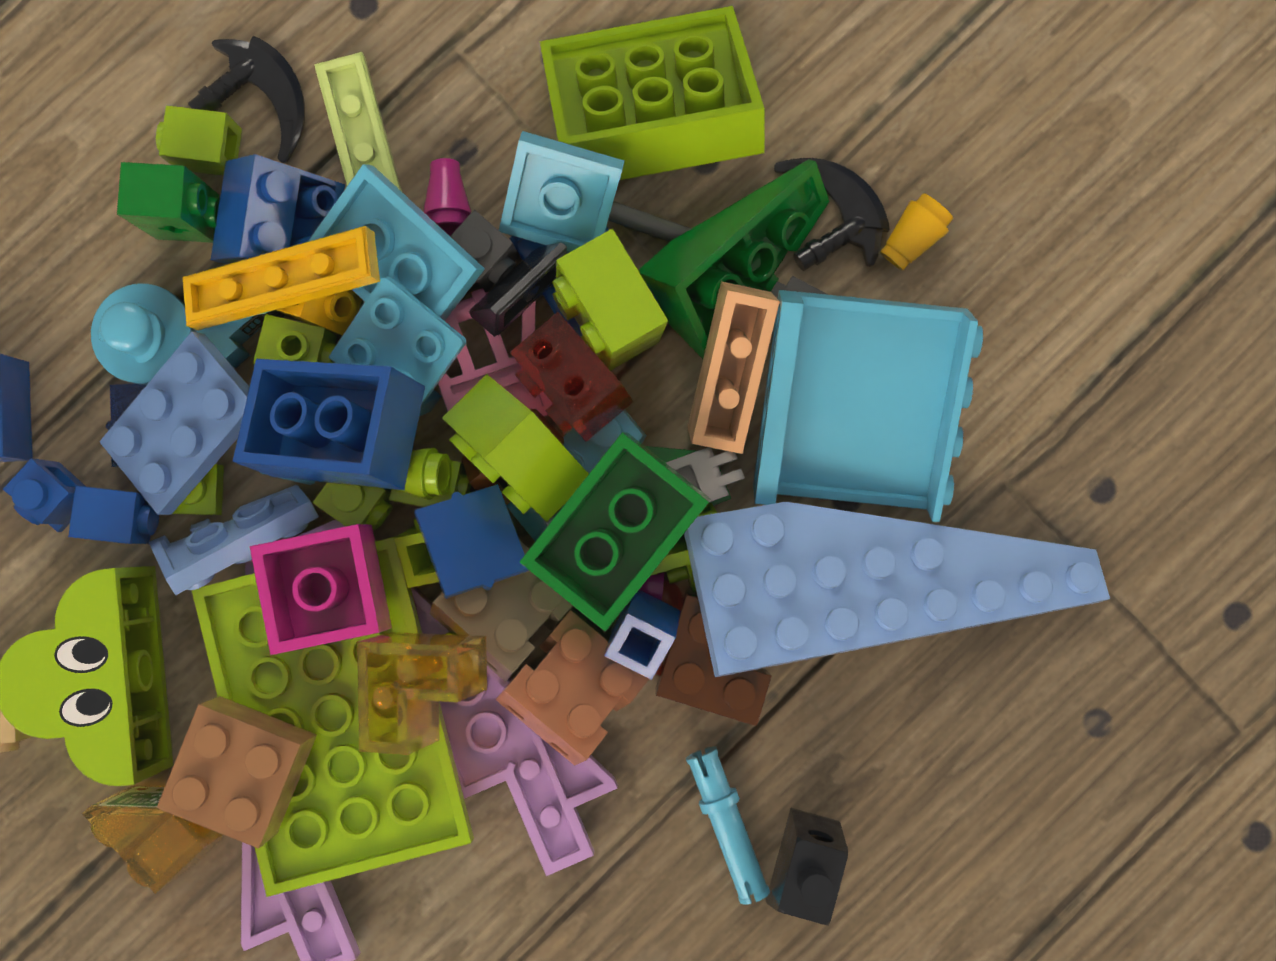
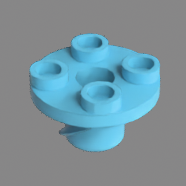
(138, 331)

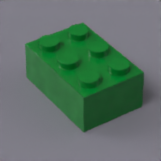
(615, 530)

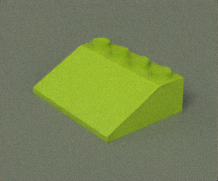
(658, 92)

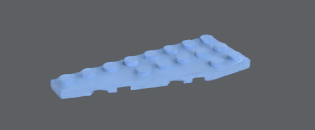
(830, 581)

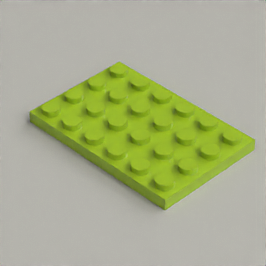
(349, 804)

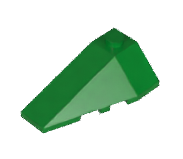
(734, 247)

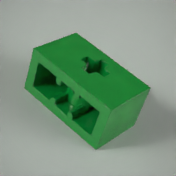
(167, 202)

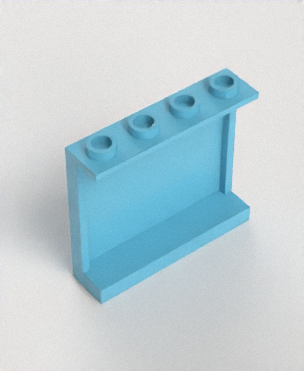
(865, 401)

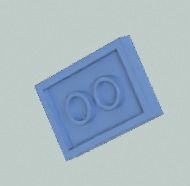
(179, 424)

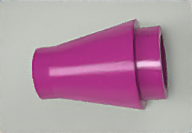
(446, 196)

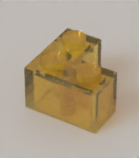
(405, 680)

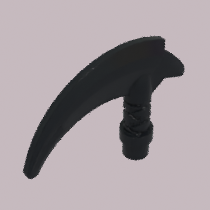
(271, 73)
(860, 210)

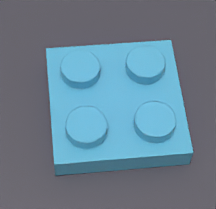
(559, 192)

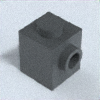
(488, 248)

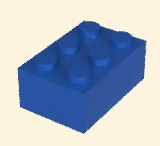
(330, 422)

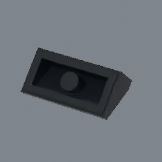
(518, 289)

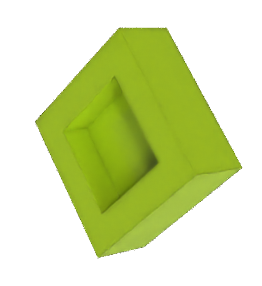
(206, 496)

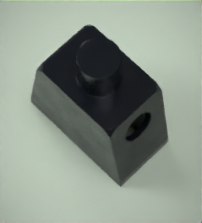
(808, 869)

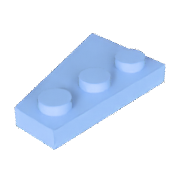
(217, 545)

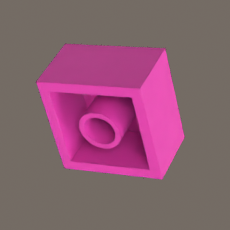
(320, 588)

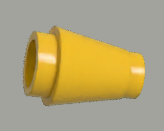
(916, 231)

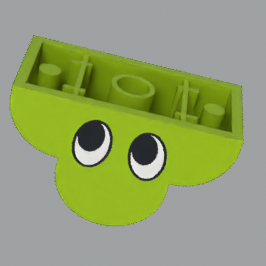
(97, 678)

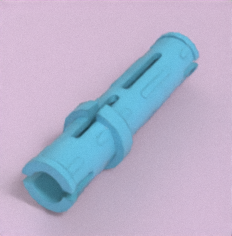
(720, 805)

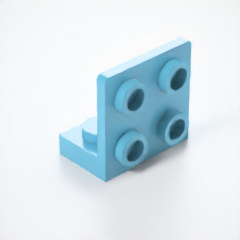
(402, 334)

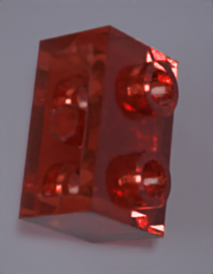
(572, 378)

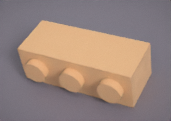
(732, 367)

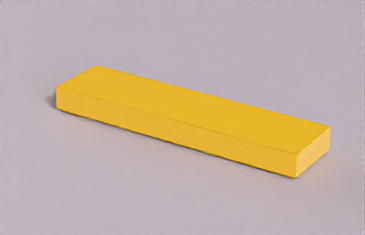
(281, 278)

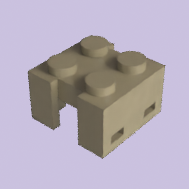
(505, 615)

